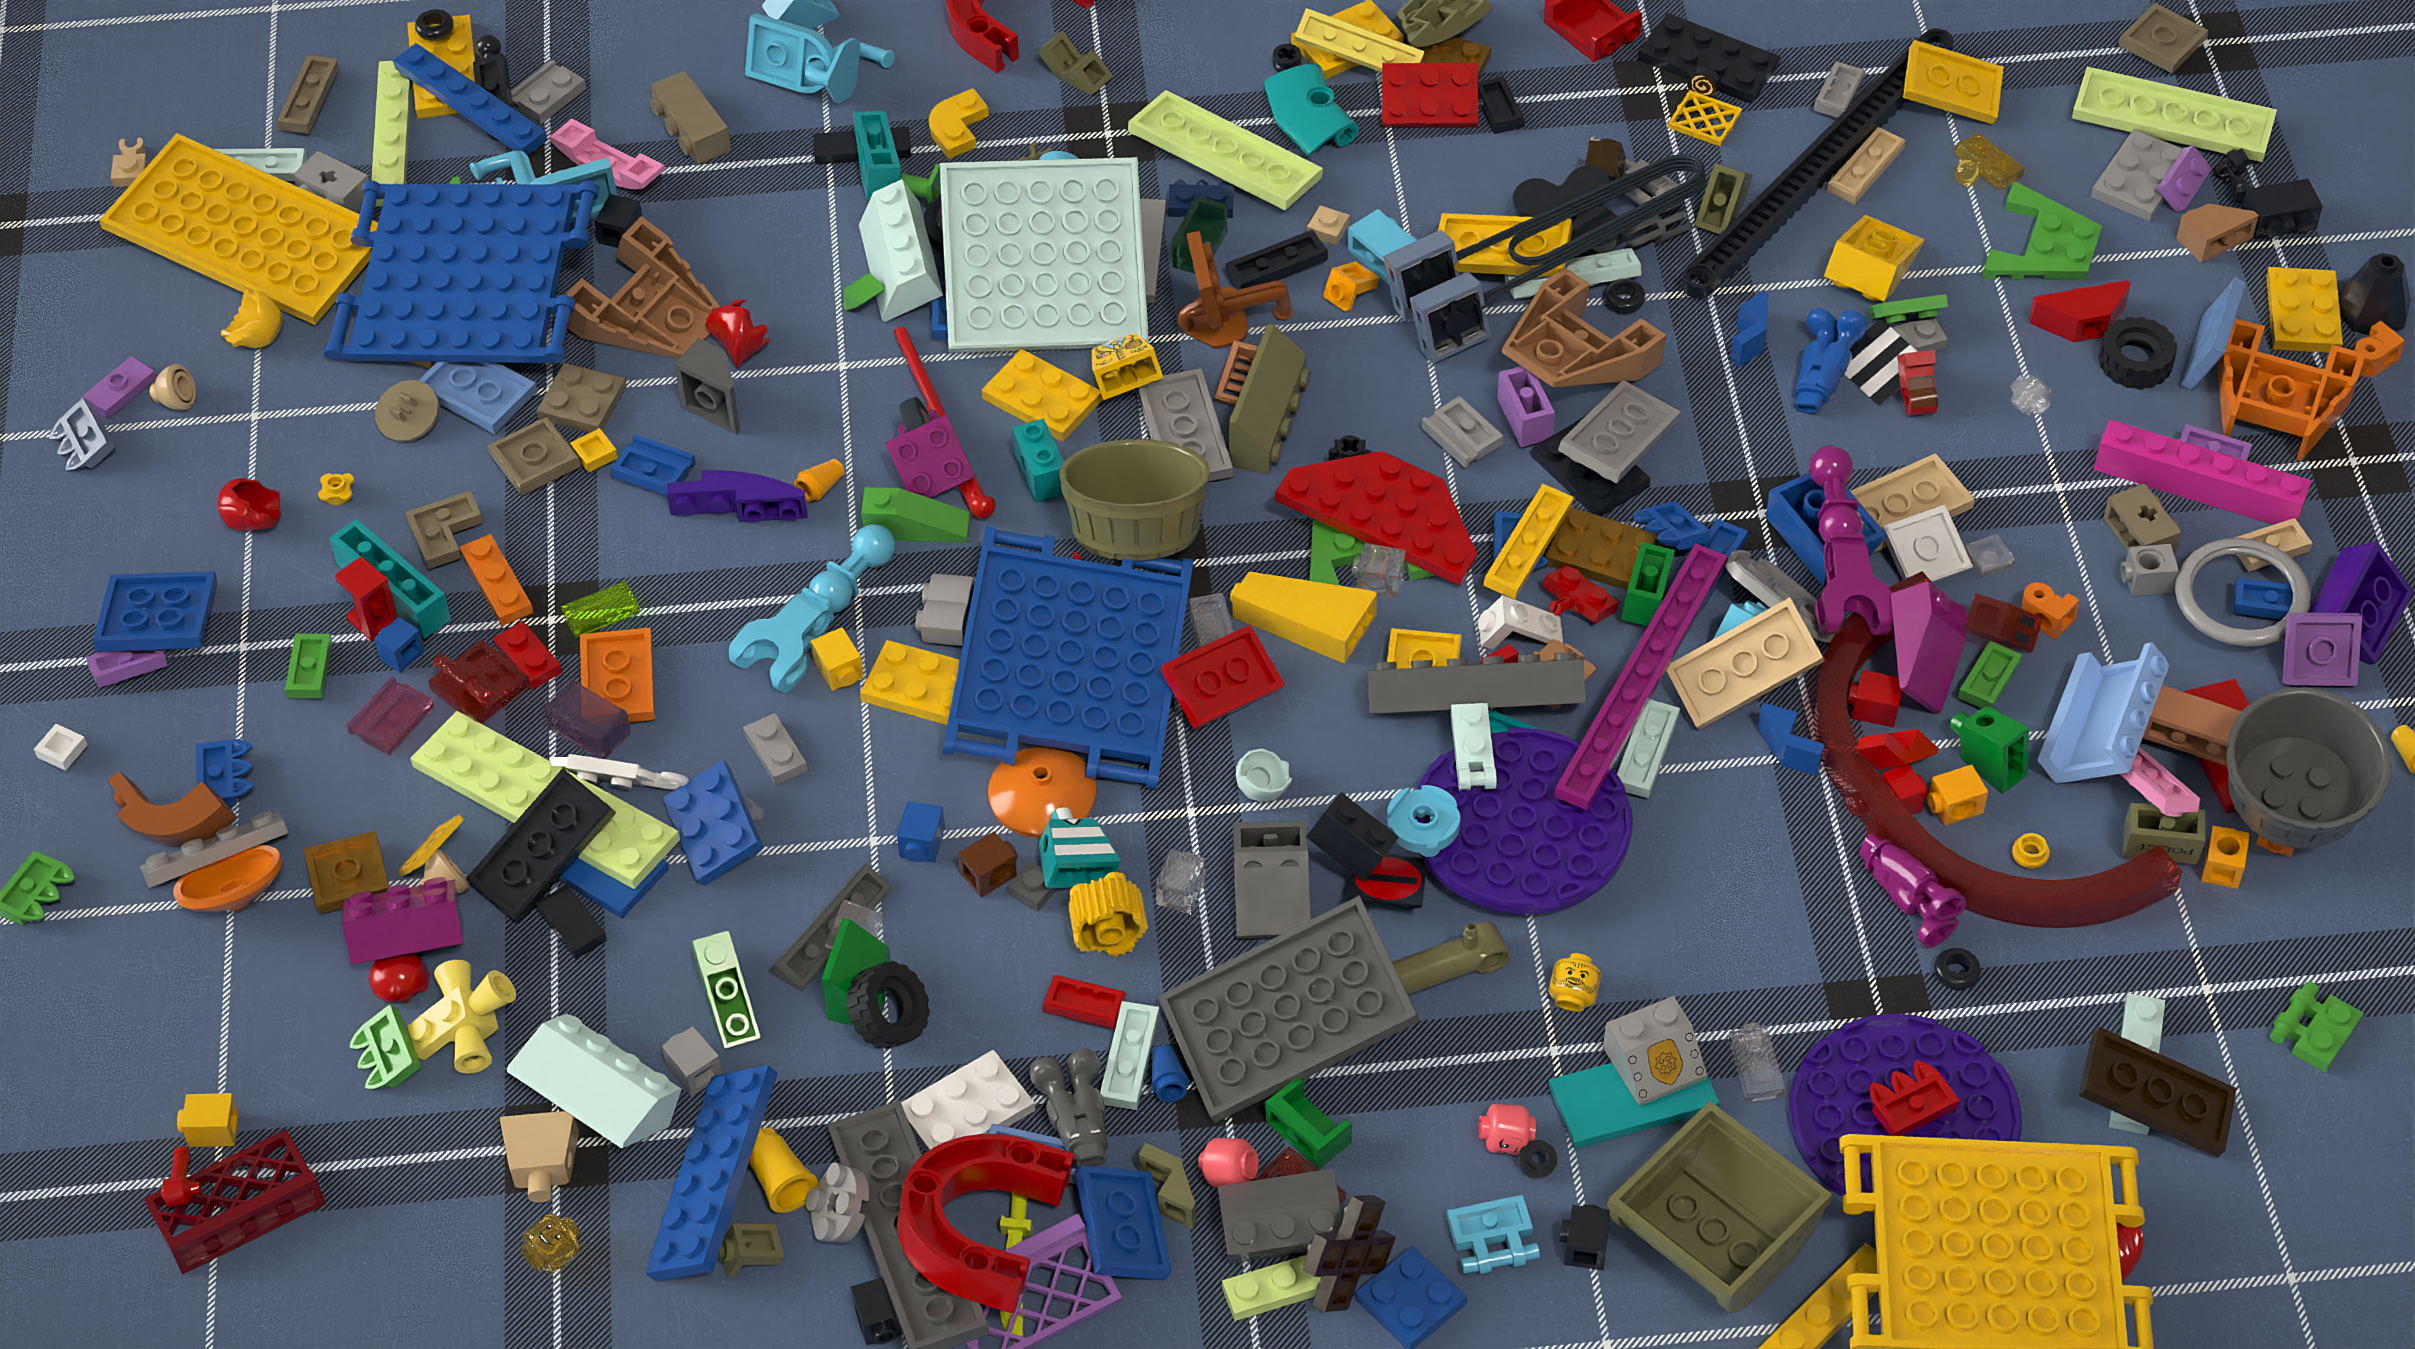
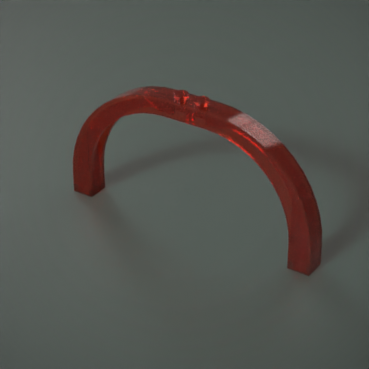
(1986, 892)

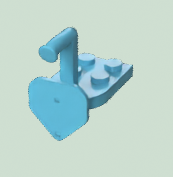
(805, 59)
(595, 171)

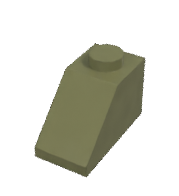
(1723, 198)

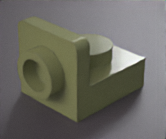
(750, 1246)

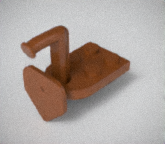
(1219, 311)

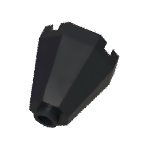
(2376, 294)

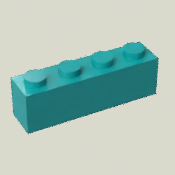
(413, 594)

